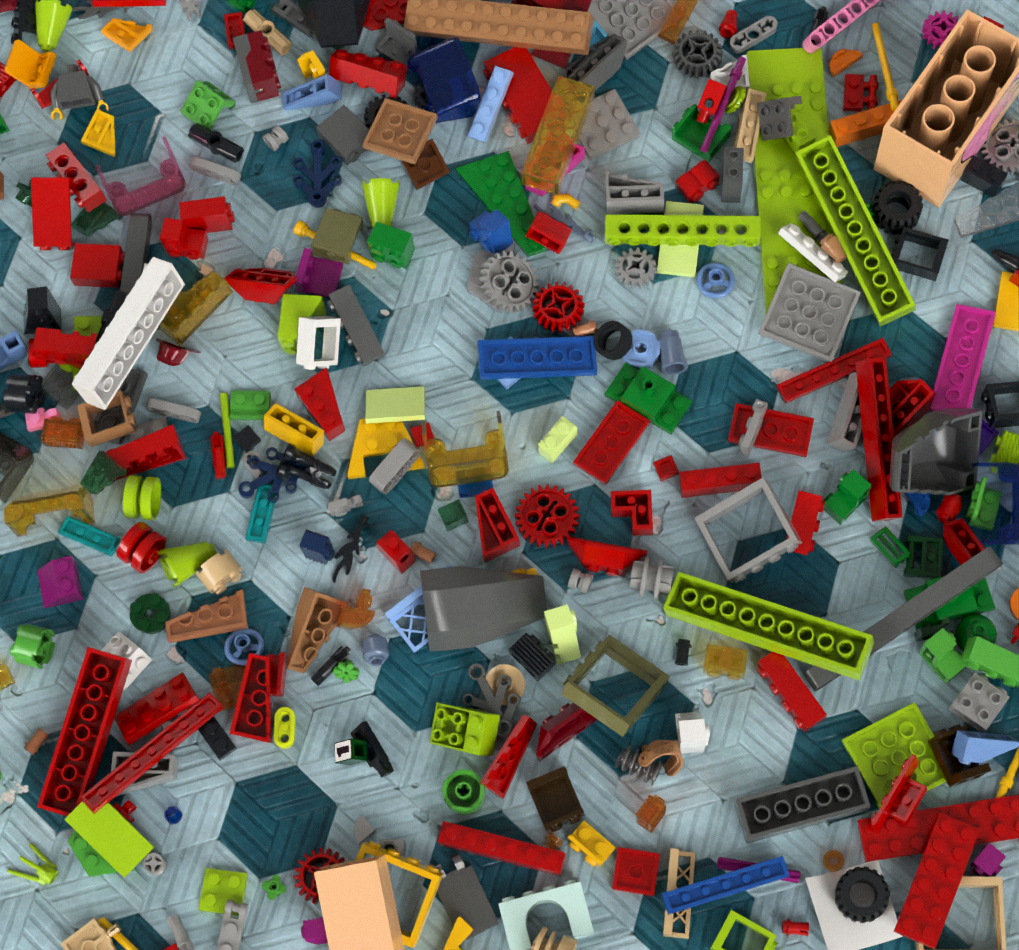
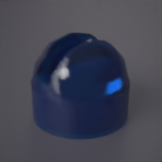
(172, 819)

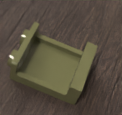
(336, 235)

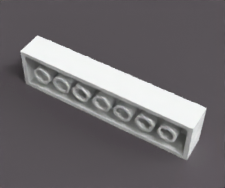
(128, 333)

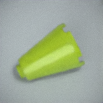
(50, 23)
(381, 199)
(183, 561)

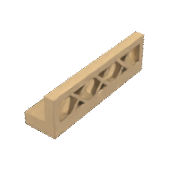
(749, 124)
(671, 885)

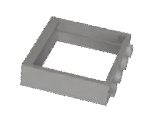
(732, 503)

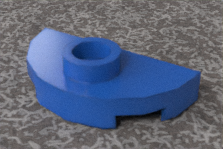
(919, 502)

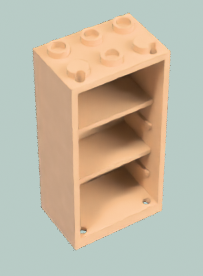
(359, 905)

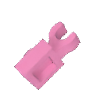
(35, 421)

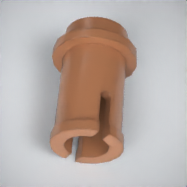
(585, 329)
(422, 552)
(36, 741)

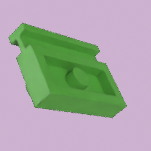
(249, 405)

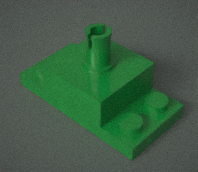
(649, 396)
(972, 601)

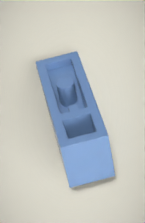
(313, 93)
(981, 746)

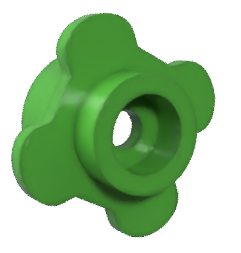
(273, 893)

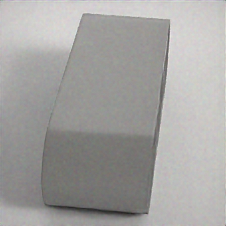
(394, 466)

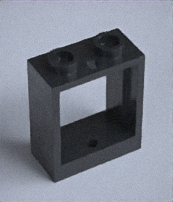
(924, 239)
(991, 412)

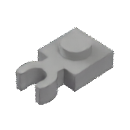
(190, 7)
(342, 506)

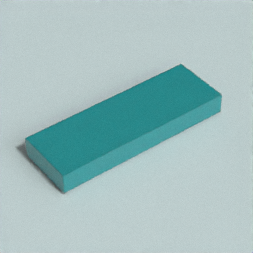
(261, 515)
(89, 536)

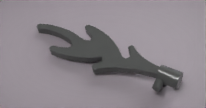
(91, 11)

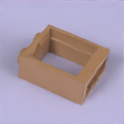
(87, 410)

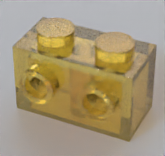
(725, 662)

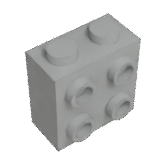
(979, 702)

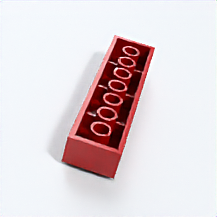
(84, 731)

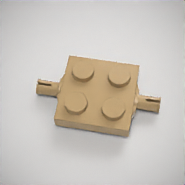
(92, 937)

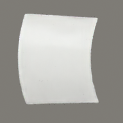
(841, 932)

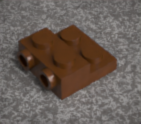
(428, 167)

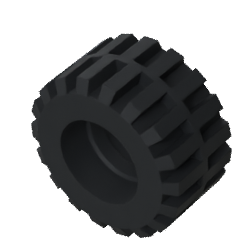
(897, 193)
(873, 879)

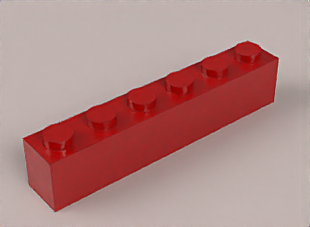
(501, 848)

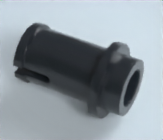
(682, 652)

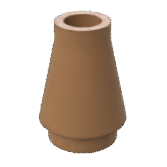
(833, 248)

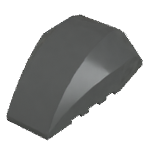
(937, 453)
(478, 605)

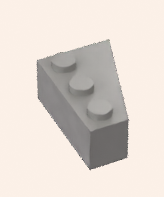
(162, 772)

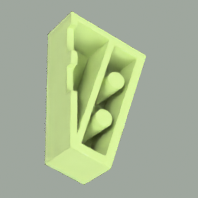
(562, 633)

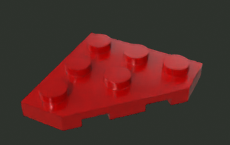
(383, 9)

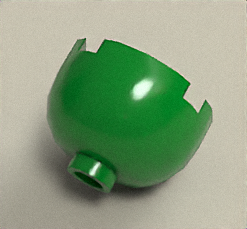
(974, 626)

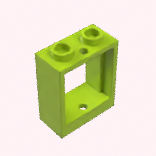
(732, 917)

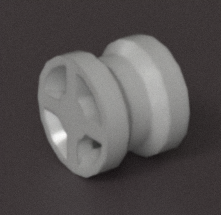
(151, 861)

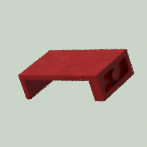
(51, 212)

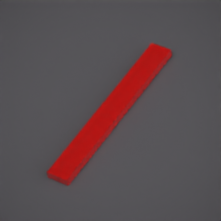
(151, 753)

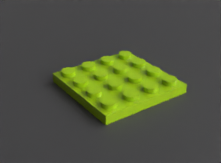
(886, 744)

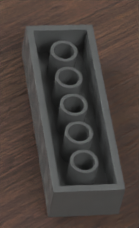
(802, 804)

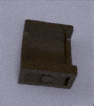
(952, 769)
(555, 799)

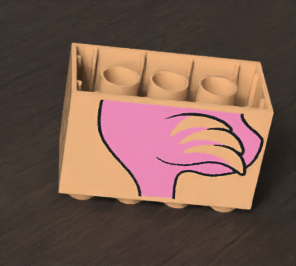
(951, 108)

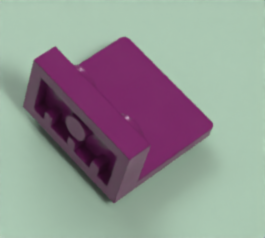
(317, 275)

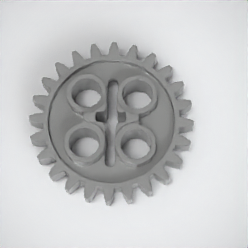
(1007, 147)
(495, 270)

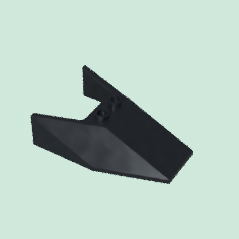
(335, 21)

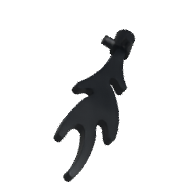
(347, 550)

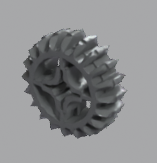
(699, 46)

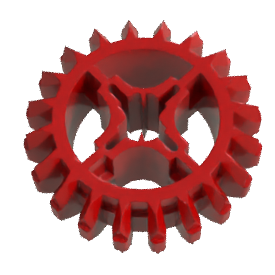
(545, 314)
(307, 866)

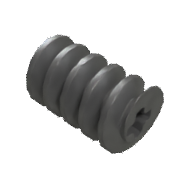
(630, 761)

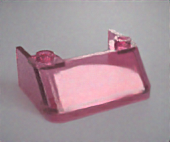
(136, 200)

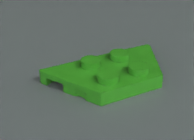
(89, 858)

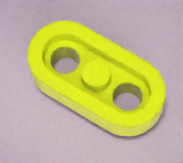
(284, 728)

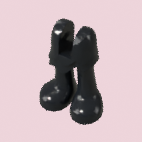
(315, 467)

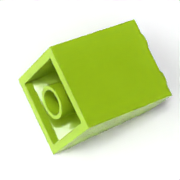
(292, 308)

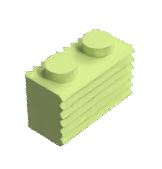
(557, 439)

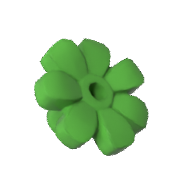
(346, 670)

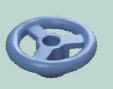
(715, 272)
(241, 638)

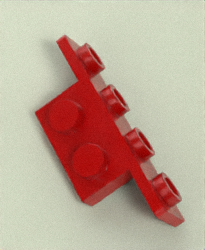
(902, 798)

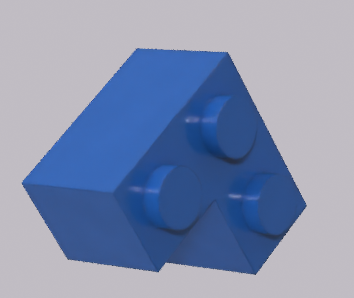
(492, 231)

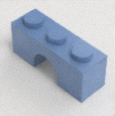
(11, 349)

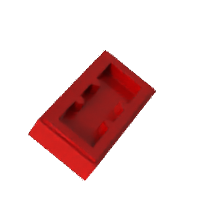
(234, 27)

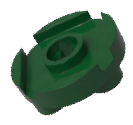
(142, 605)

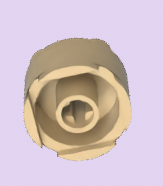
(219, 571)

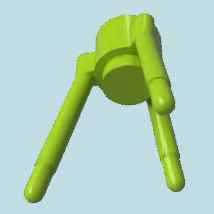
(46, 873)

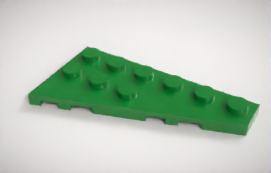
(500, 188)

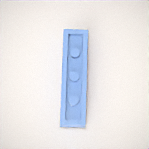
(490, 104)

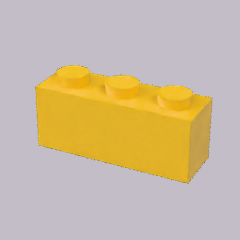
(294, 429)

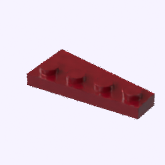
(561, 58)

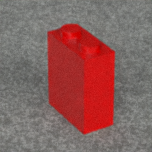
(207, 214)
(97, 265)

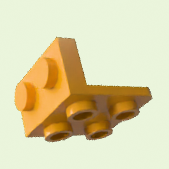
(29, 66)

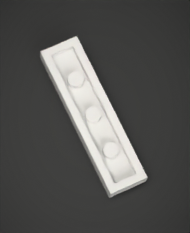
(813, 252)

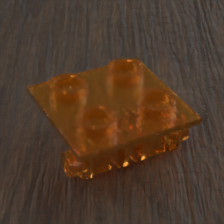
(227, 684)

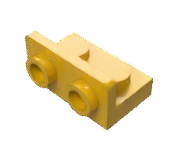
(311, 65)
(591, 844)

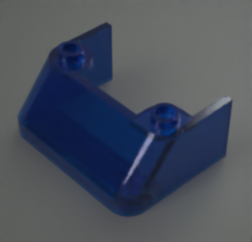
(1007, 473)

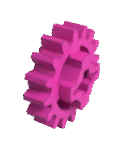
(938, 28)

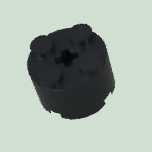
(24, 393)

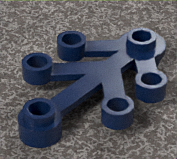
(318, 175)
(269, 477)

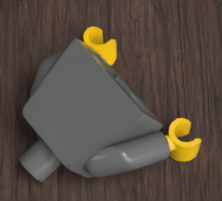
(75, 91)

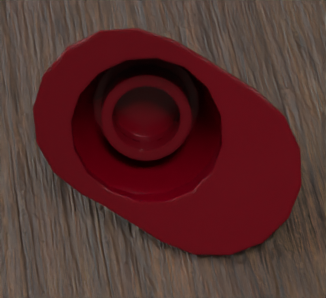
(171, 353)

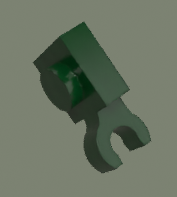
(926, 631)

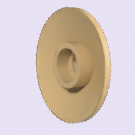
(517, 685)

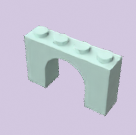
(568, 897)

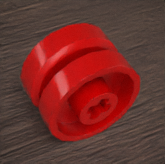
(141, 547)

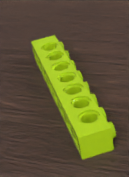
(691, 223)

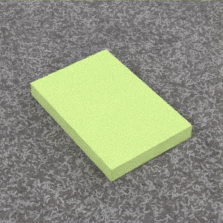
(395, 404)

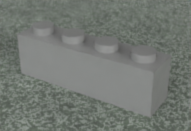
(847, 422)

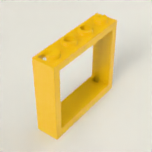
(413, 865)

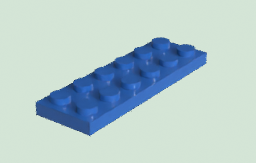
(536, 357)

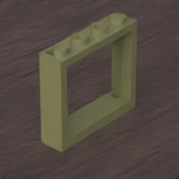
(630, 661)

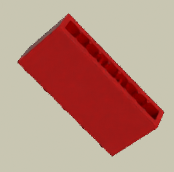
(526, 93)

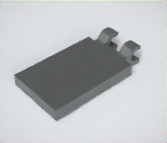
(465, 897)

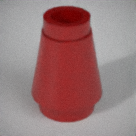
(729, 24)

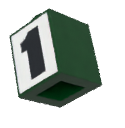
(350, 751)

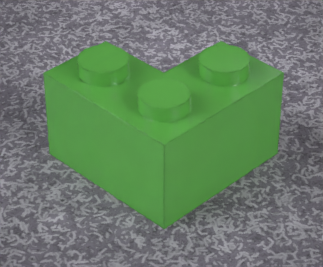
(942, 656)

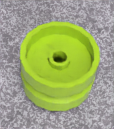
(142, 497)

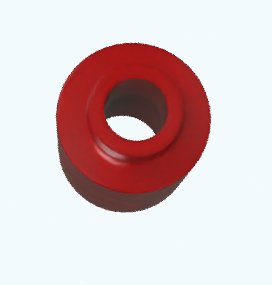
(949, 508)

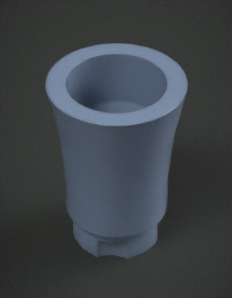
(672, 353)

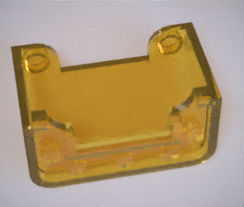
(22, 510)

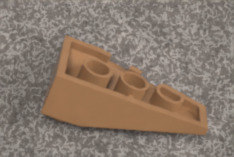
(313, 624)

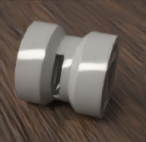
(275, 138)
(585, 581)

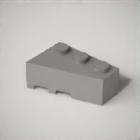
(632, 195)

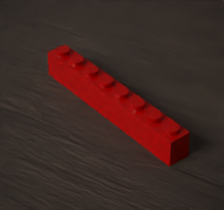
(877, 437)

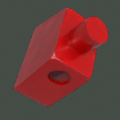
(714, 93)
(394, 550)

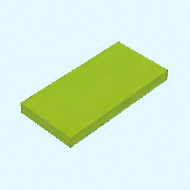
(111, 836)

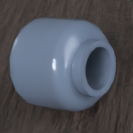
(375, 650)

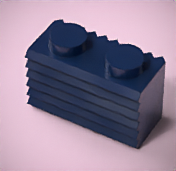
(317, 547)

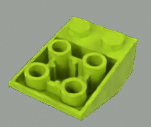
(465, 729)

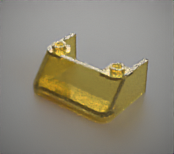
(466, 464)

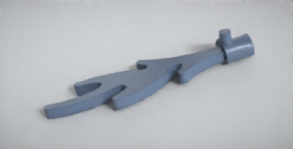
(558, 216)

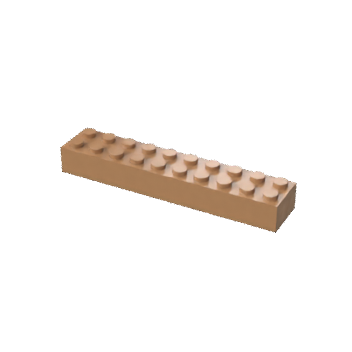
(501, 24)

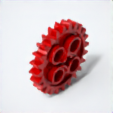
(531, 507)

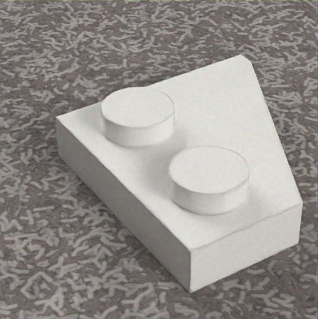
(722, 75)

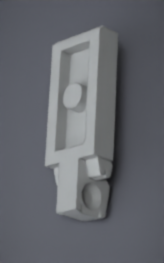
(753, 424)

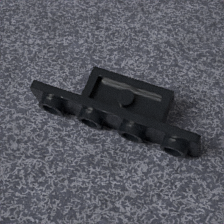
(23, 19)

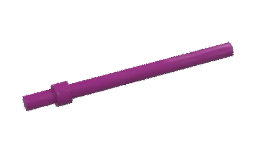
(735, 75)

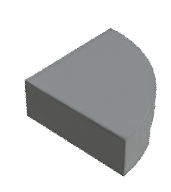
(362, 829)

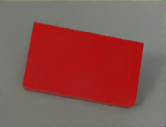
(278, 673)

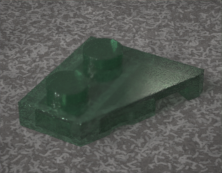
(95, 220)
(101, 473)

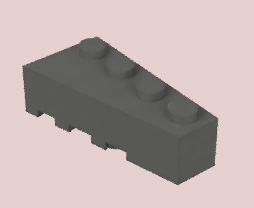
(355, 325)

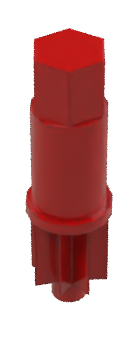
(217, 450)

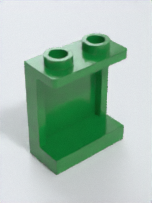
(692, 133)

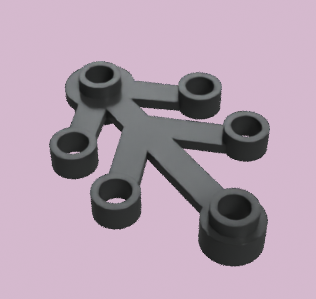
(493, 702)

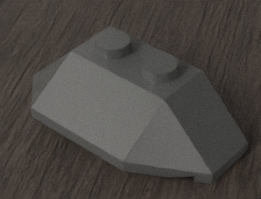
(601, 62)

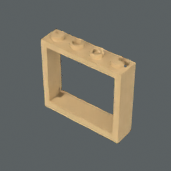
(997, 885)

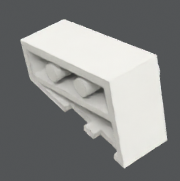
(692, 732)

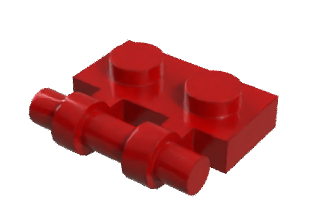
(853, 92)

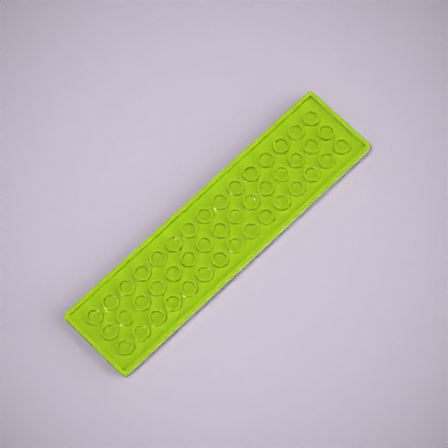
(779, 178)

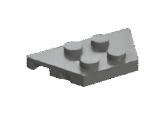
(474, 282)

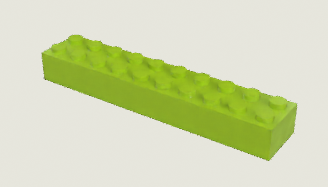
(855, 231)
(769, 625)

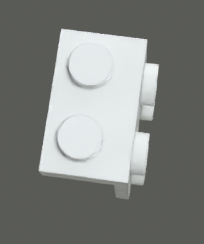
(124, 647)

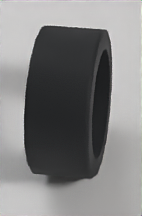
(603, 334)

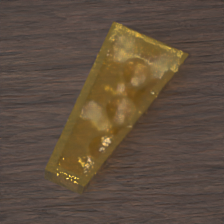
(194, 307)

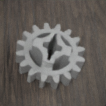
(637, 260)

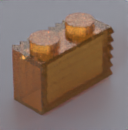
(62, 433)
(651, 813)

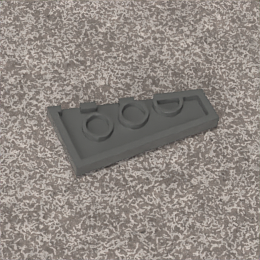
(131, 387)

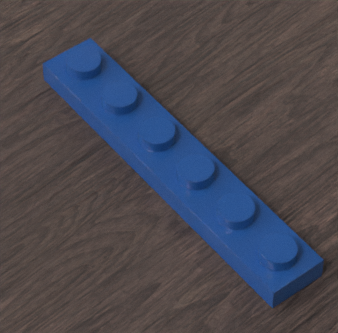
(725, 885)

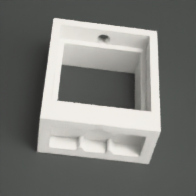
(306, 341)

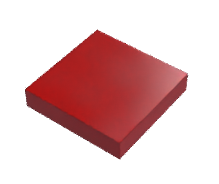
(636, 871)

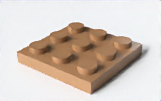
(400, 131)

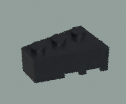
(41, 310)

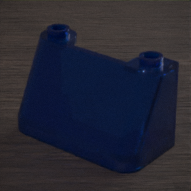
(447, 80)

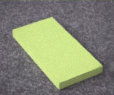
(679, 259)

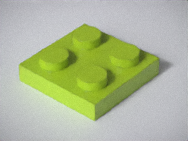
(219, 887)

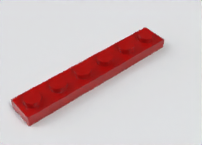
(830, 371)

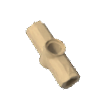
(275, 38)

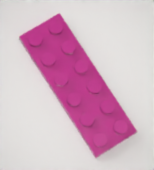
(962, 358)

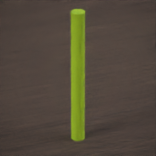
(227, 430)

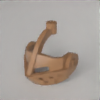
(659, 748)

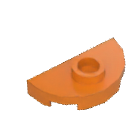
(842, 60)

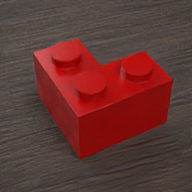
(182, 241)
(635, 505)

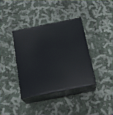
(247, 439)

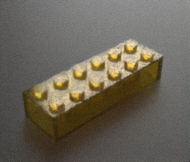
(557, 135)

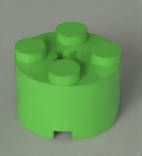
(33, 646)
(472, 800)

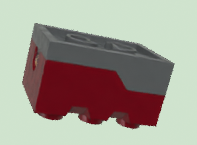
(257, 66)

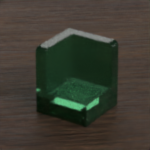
(453, 515)

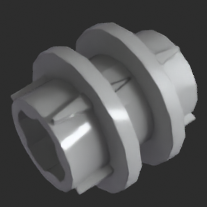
(651, 577)

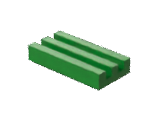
(900, 558)

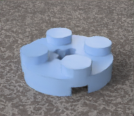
(646, 358)

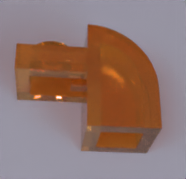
(358, 617)

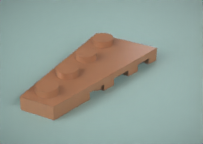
(218, 618)

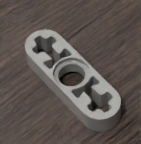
(750, 42)
(214, 170)
(173, 410)

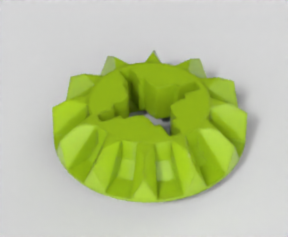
(736, 99)

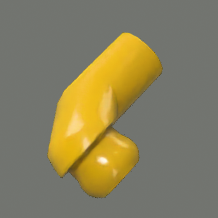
(565, 198)

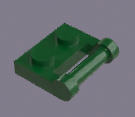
(930, 557)

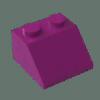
(60, 582)

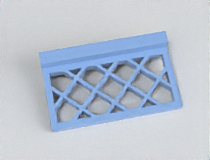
(404, 607)

